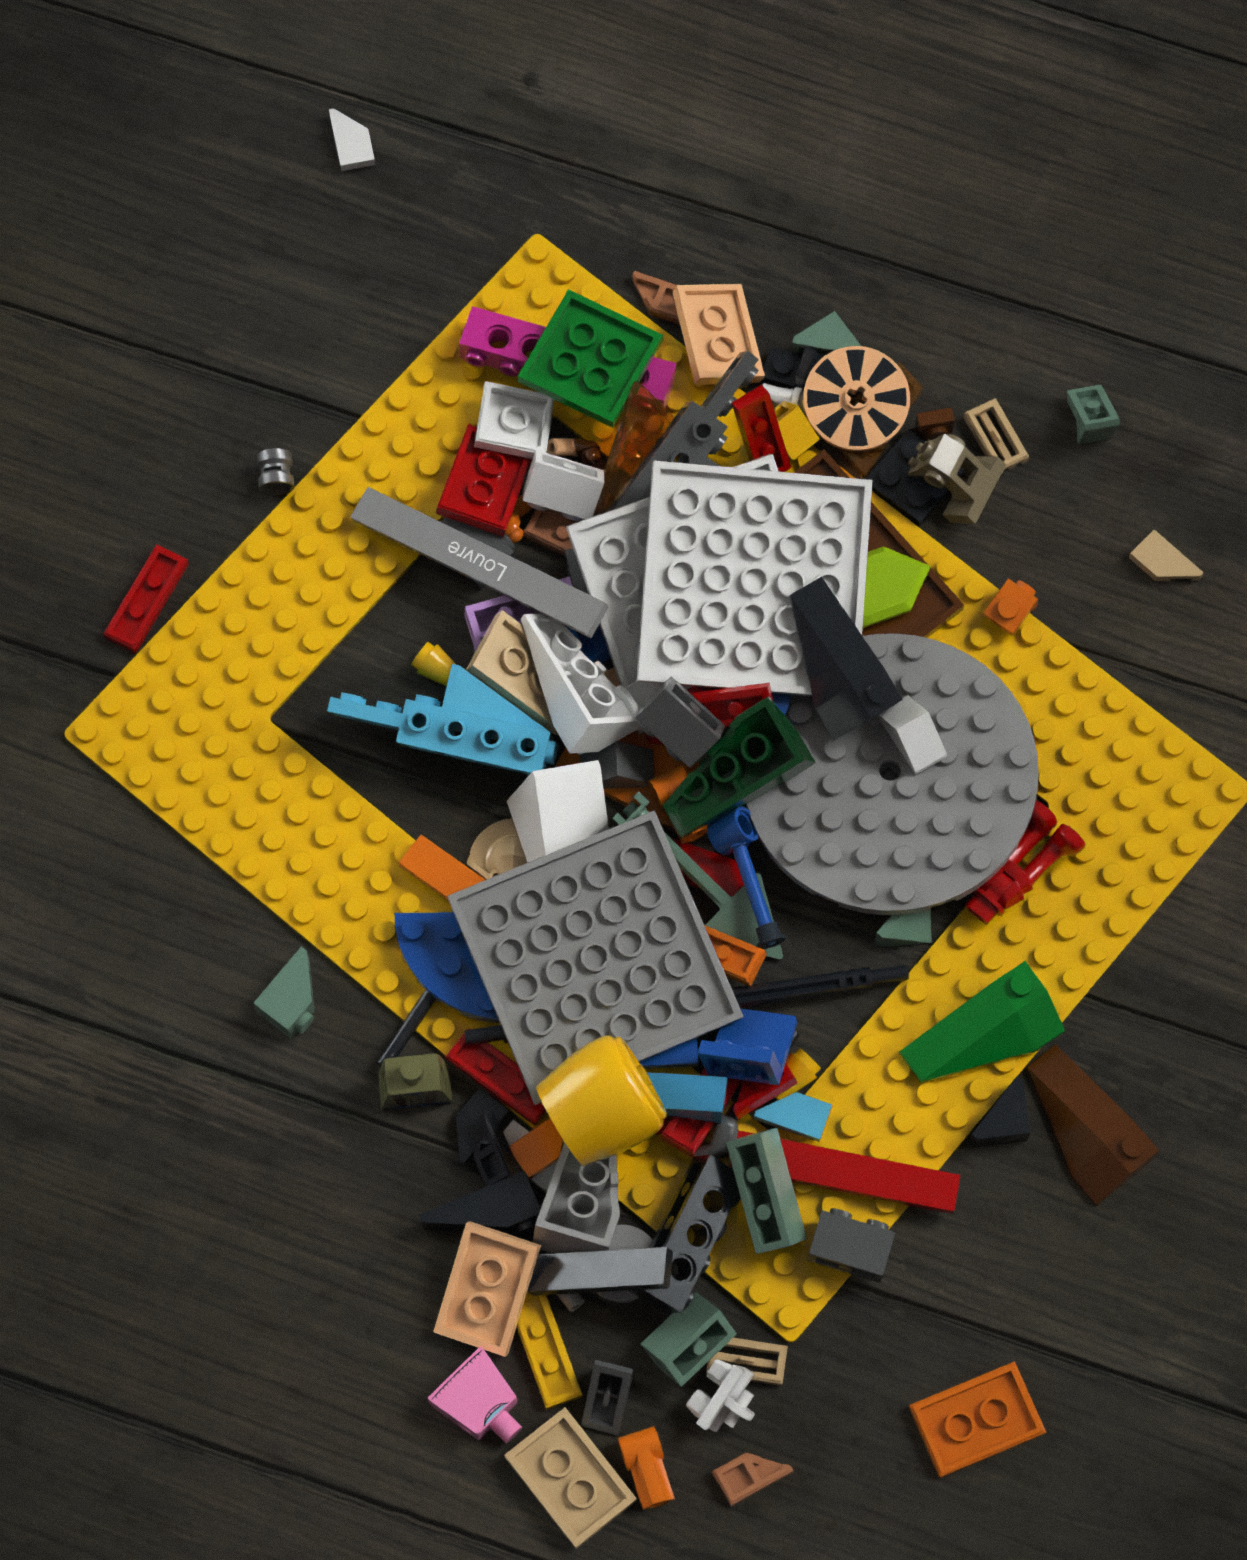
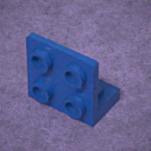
(750, 1047)

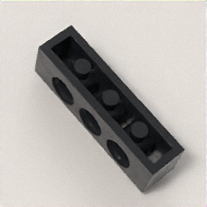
(687, 1210)

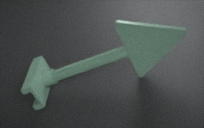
(735, 911)

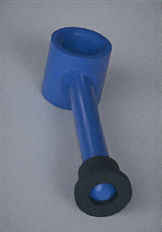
(732, 835)

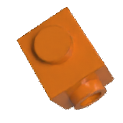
(1011, 606)

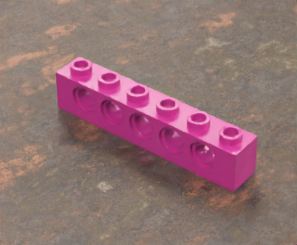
(522, 336)

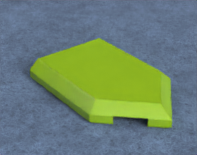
(891, 584)

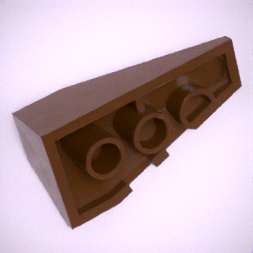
(1094, 1133)

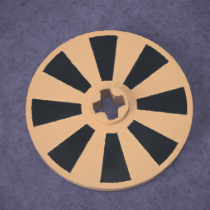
(862, 425)

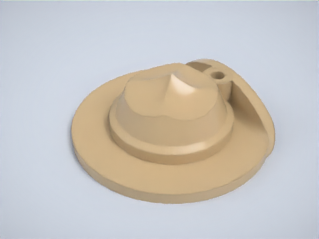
(496, 850)

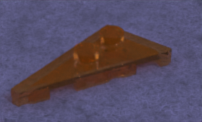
(638, 431)

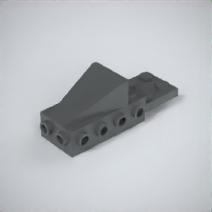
(693, 430)

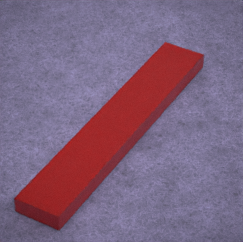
(870, 1176)

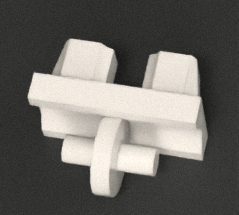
(728, 1402)

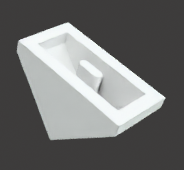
(913, 734)

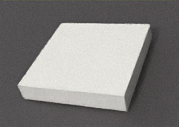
(513, 420)

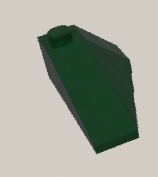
(745, 763)

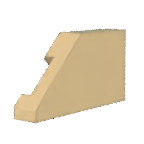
(1163, 560)

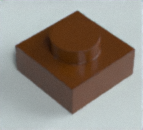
(934, 423)

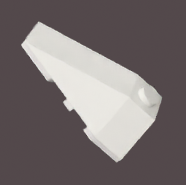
(579, 697)

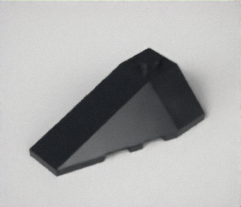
(841, 667)

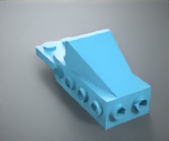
(466, 708)

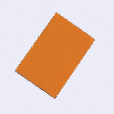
(977, 1419)

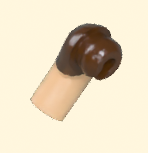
(575, 448)

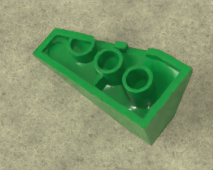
(997, 1023)

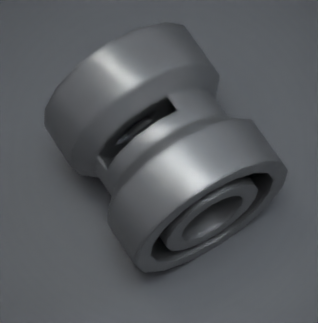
(275, 471)

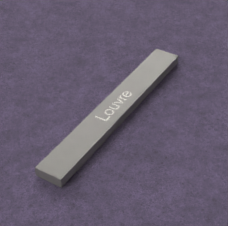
(480, 562)

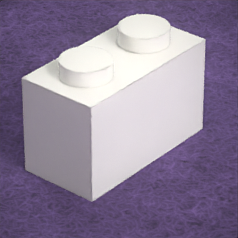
(563, 486)

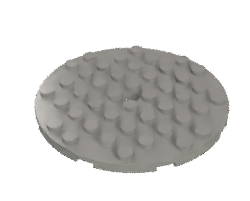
(924, 834)

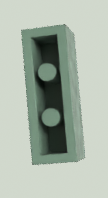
(766, 1190)

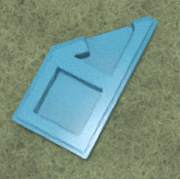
(797, 1115)

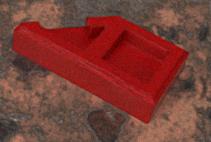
(756, 1094)

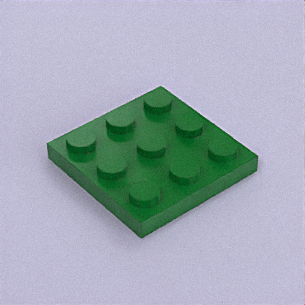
(590, 358)

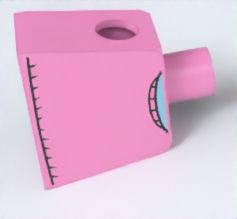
(477, 1399)

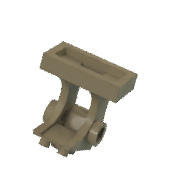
(939, 463)

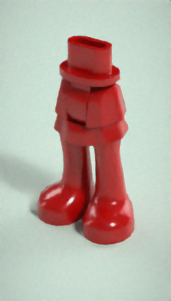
(1012, 882)

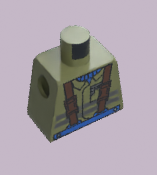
(414, 1081)

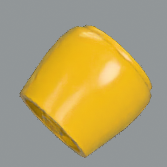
(602, 1100)

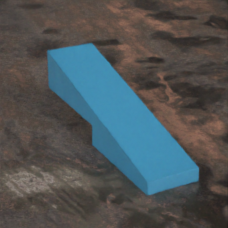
(691, 1095)

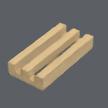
(993, 405)
(779, 1365)

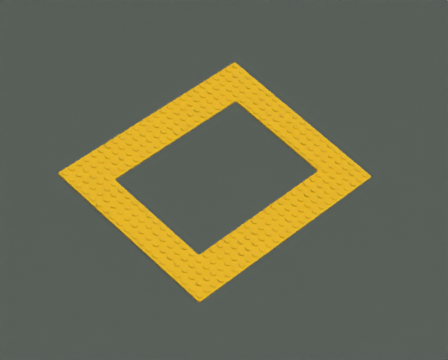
(199, 749)

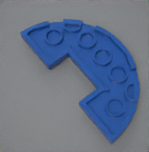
(443, 962)

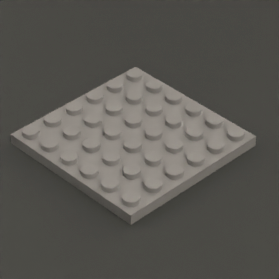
(595, 949)

